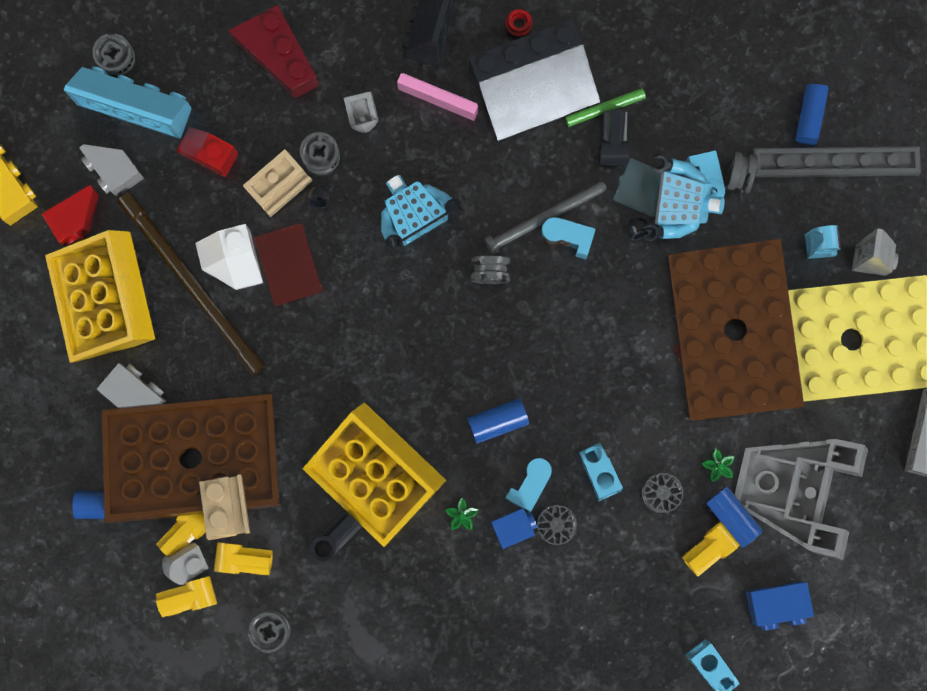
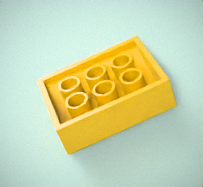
(100, 295)
(374, 474)

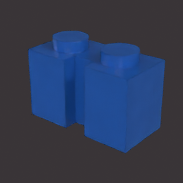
(514, 528)
(780, 604)

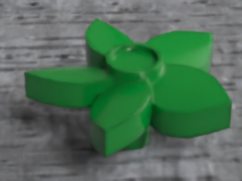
(719, 465)
(461, 515)

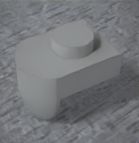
(361, 111)
(184, 564)

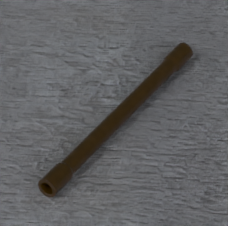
(138, 216)

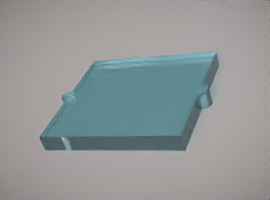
(639, 188)

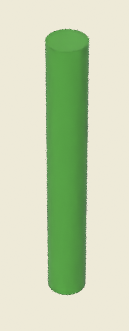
(598, 109)

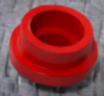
(515, 15)

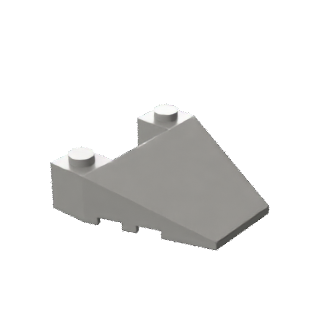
(791, 487)

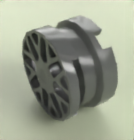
(113, 54)
(319, 153)
(741, 172)
(490, 270)
(662, 493)
(556, 525)
(269, 631)

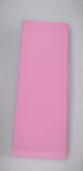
(437, 96)

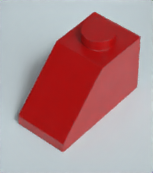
(208, 151)
(73, 216)

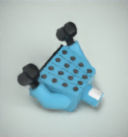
(682, 200)
(414, 212)

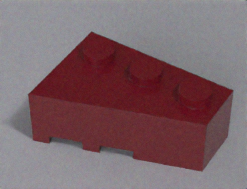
(275, 48)

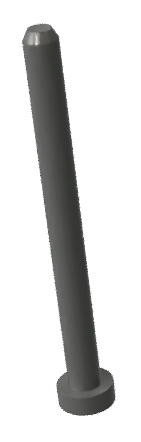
(538, 220)

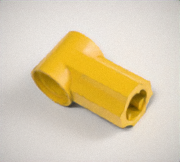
(182, 534)
(716, 544)
(237, 559)
(192, 595)

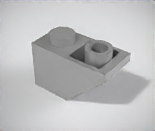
(113, 166)
(127, 390)

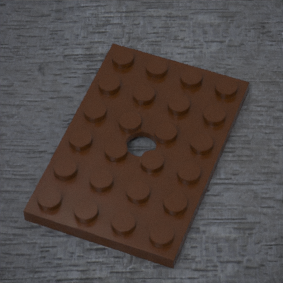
(744, 374)
(146, 445)

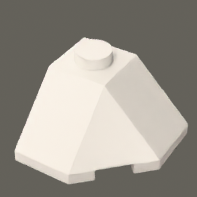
(230, 257)

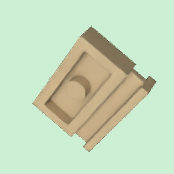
(277, 183)
(224, 507)

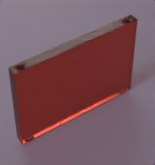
(288, 264)

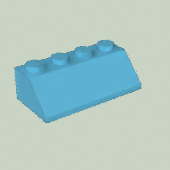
(129, 101)

